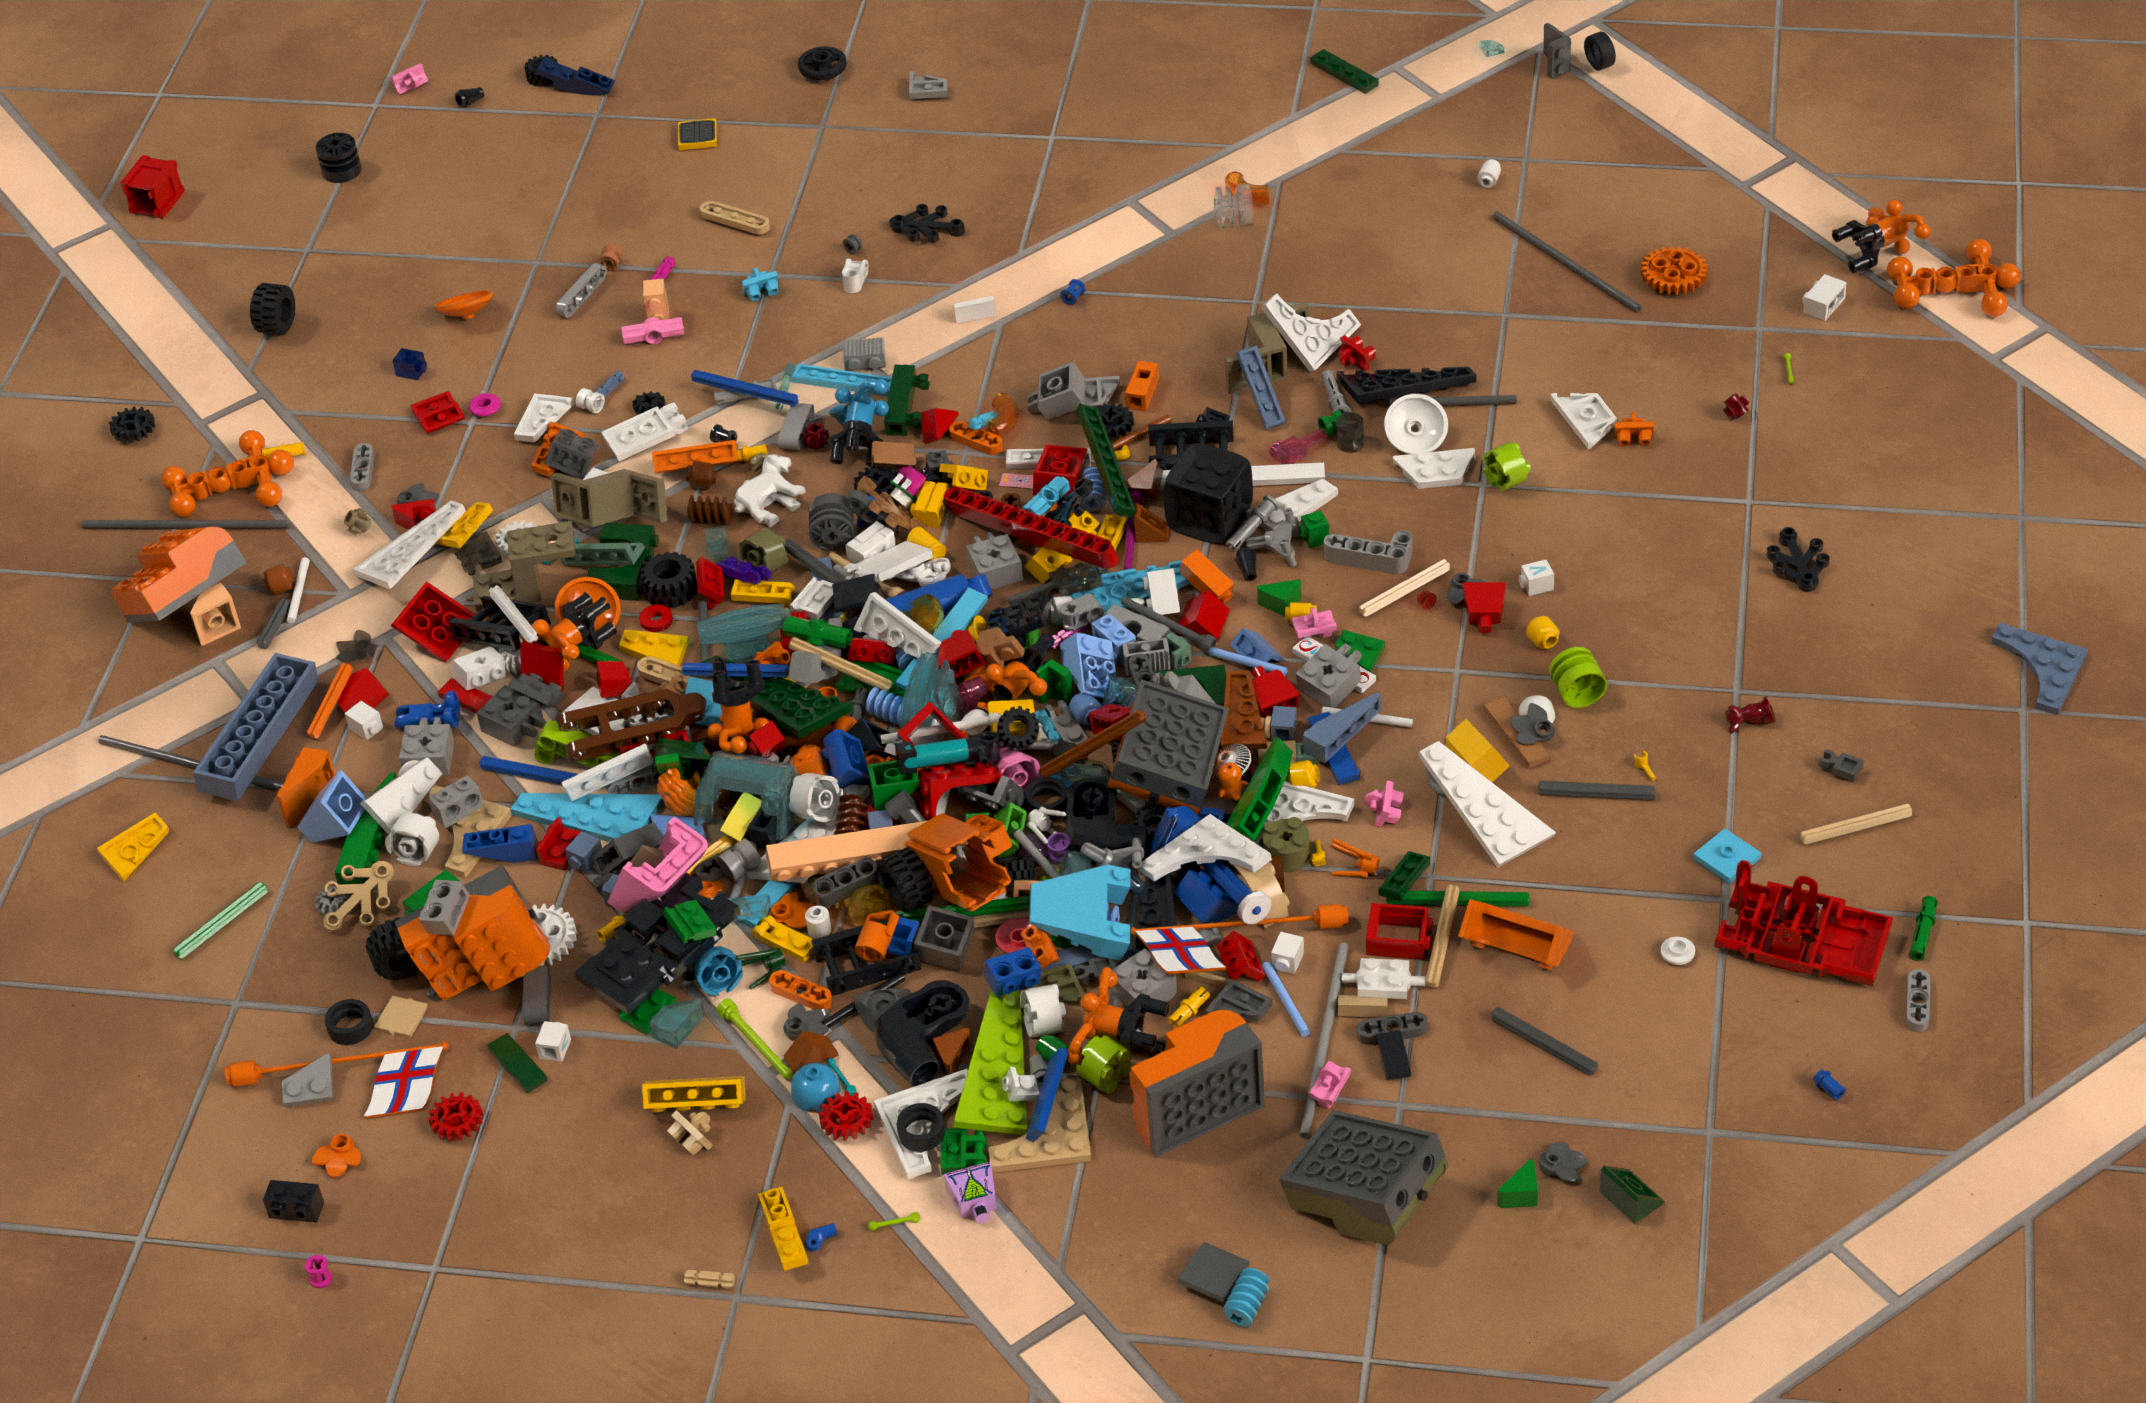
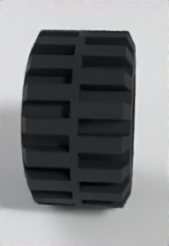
(272, 308)
(669, 579)
(906, 879)
(388, 952)

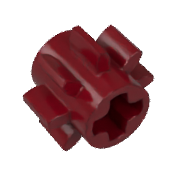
(1736, 406)
(815, 436)

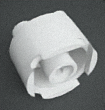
(815, 797)
(412, 838)
(1042, 1010)

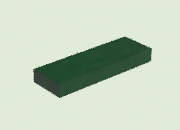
(1404, 876)
(517, 1063)

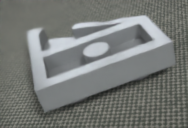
(927, 87)
(1100, 390)
(309, 1084)

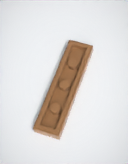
(1500, 713)

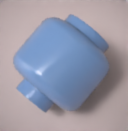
(1081, 706)

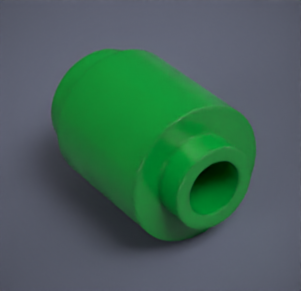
(1049, 1045)

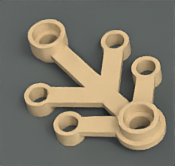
(360, 892)

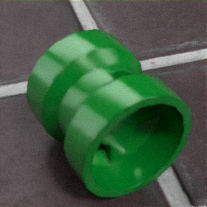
(1328, 423)

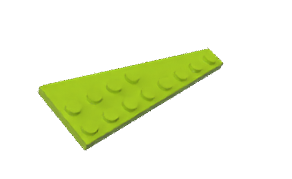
(997, 1048)

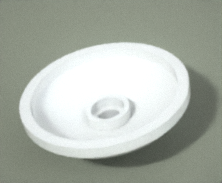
(1418, 412)

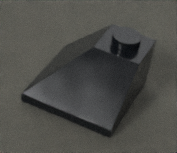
(870, 737)

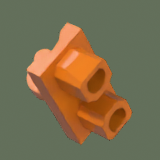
(1633, 428)
(773, 655)
(1041, 945)

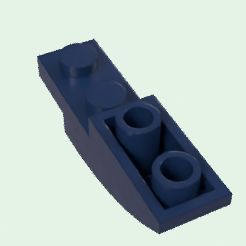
(579, 82)

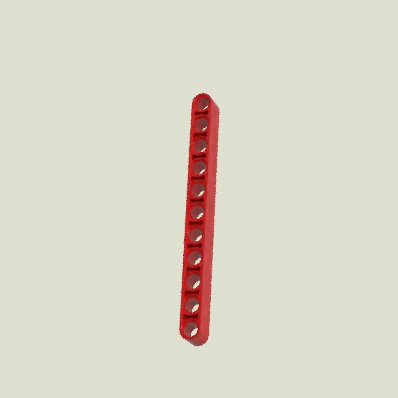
(1032, 527)

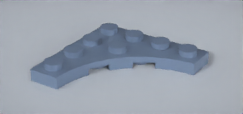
(2049, 659)

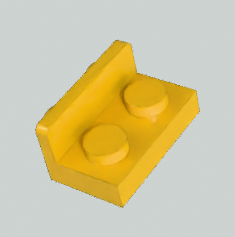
(966, 476)

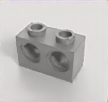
(456, 801)
(444, 907)

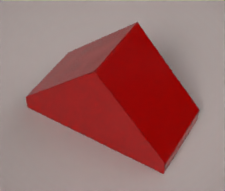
(936, 423)

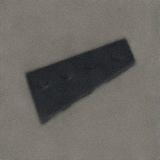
(1157, 907)

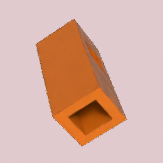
(1142, 385)
(1206, 576)

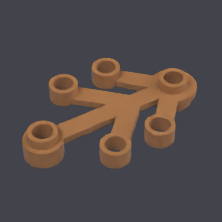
(897, 515)

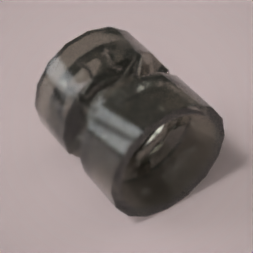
(1350, 432)

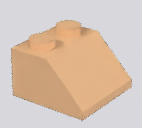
(214, 614)

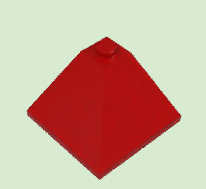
(427, 620)

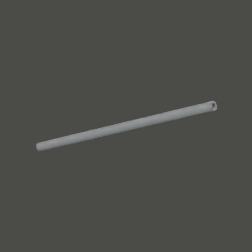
(1324, 1037)

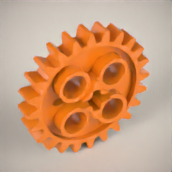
(1674, 270)

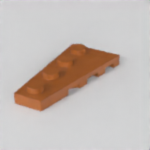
(1243, 717)

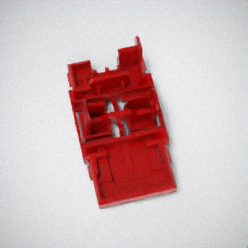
(1847, 941)

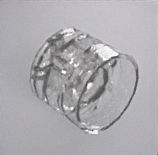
(1234, 206)

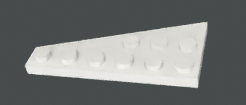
(1493, 816)

